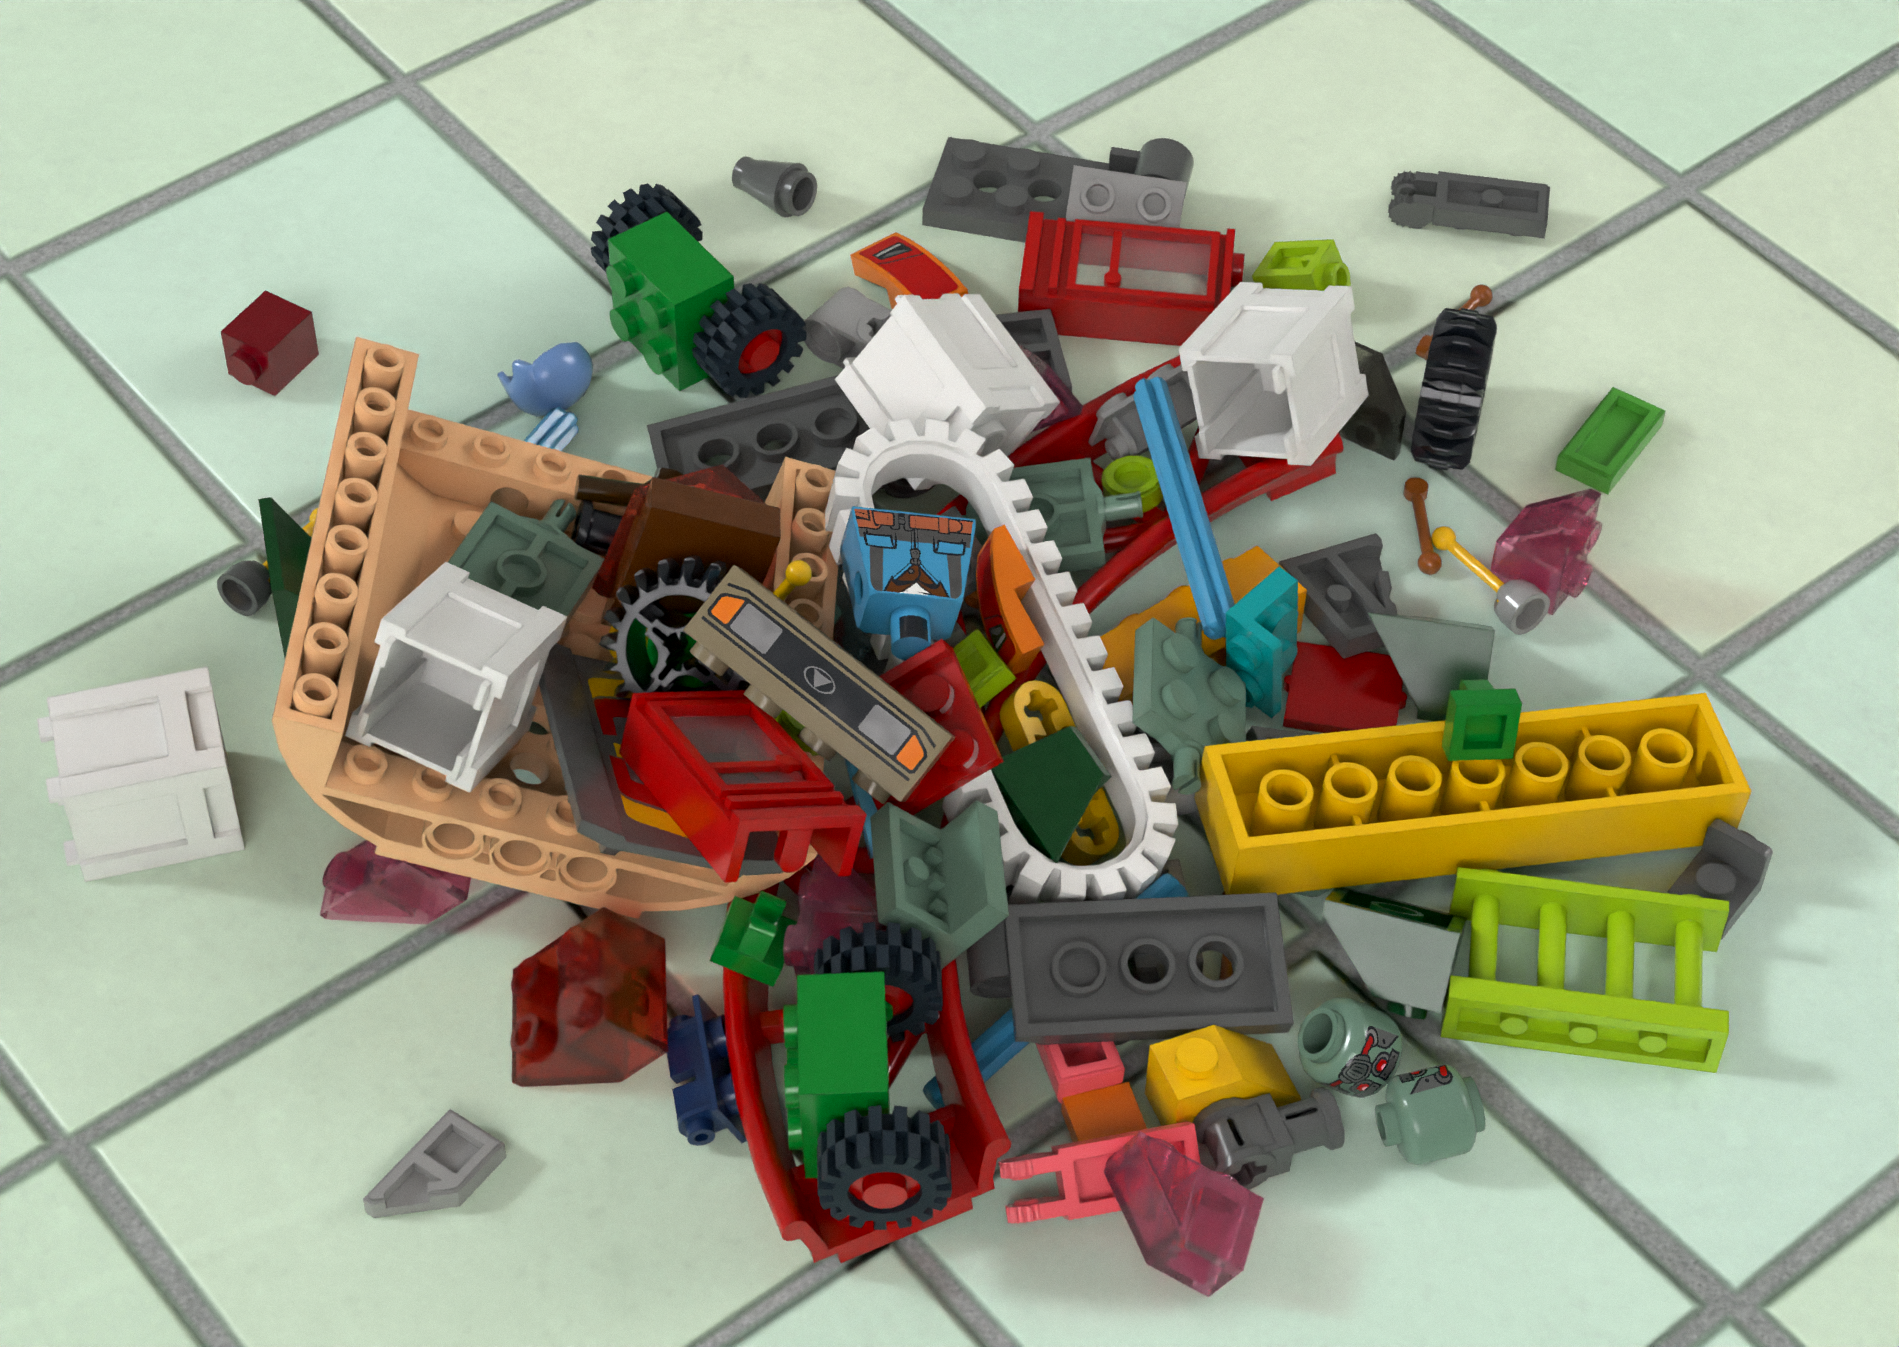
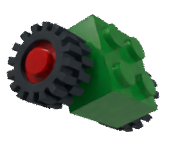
(683, 302)
(838, 1077)

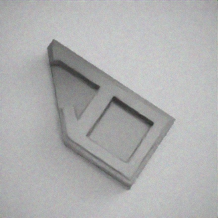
(438, 1169)

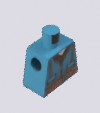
(906, 574)

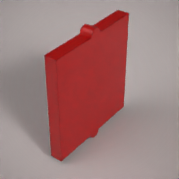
(1341, 693)

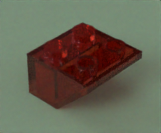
(590, 1005)

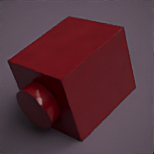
(269, 343)

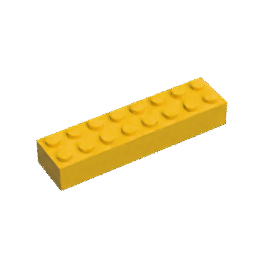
(1397, 810)

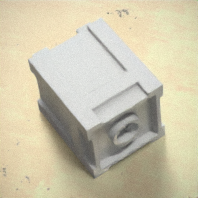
(948, 365)
(1274, 373)
(455, 676)
(142, 774)

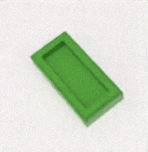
(1610, 440)

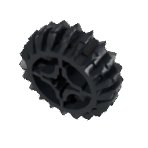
(1453, 388)
(665, 629)

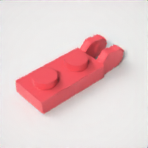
(1080, 1173)

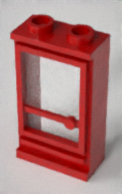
(1126, 278)
(735, 771)

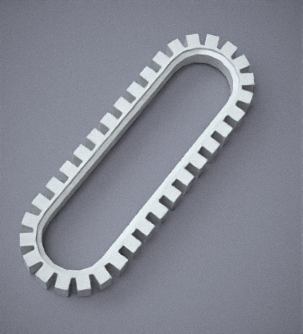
(1070, 654)

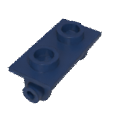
(700, 1051)

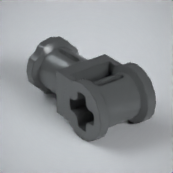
(1263, 1137)

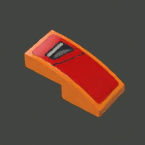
(905, 269)
(1001, 585)

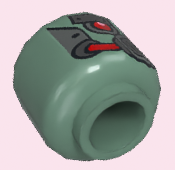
(1349, 1047)
(1431, 1114)

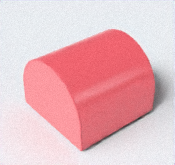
(1081, 1066)

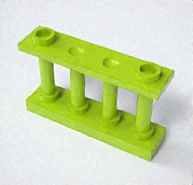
(1576, 1021)

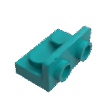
(1264, 639)

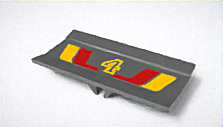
(601, 787)

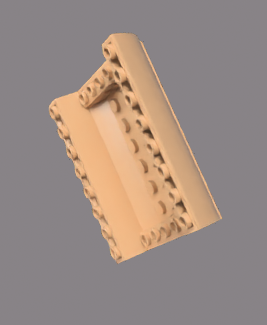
(388, 516)

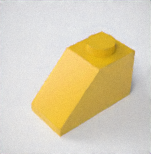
(1212, 1066)

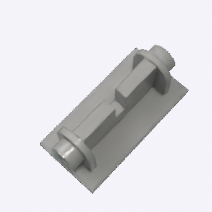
(1124, 198)
(1121, 423)

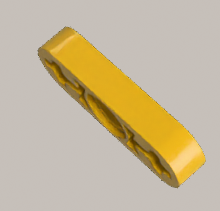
(1024, 731)

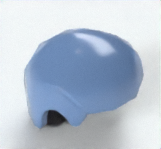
(552, 381)

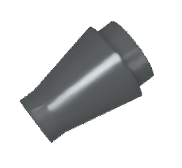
(778, 185)

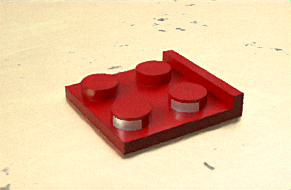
(941, 690)

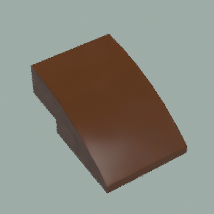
(699, 522)

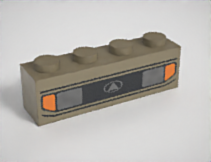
(819, 685)

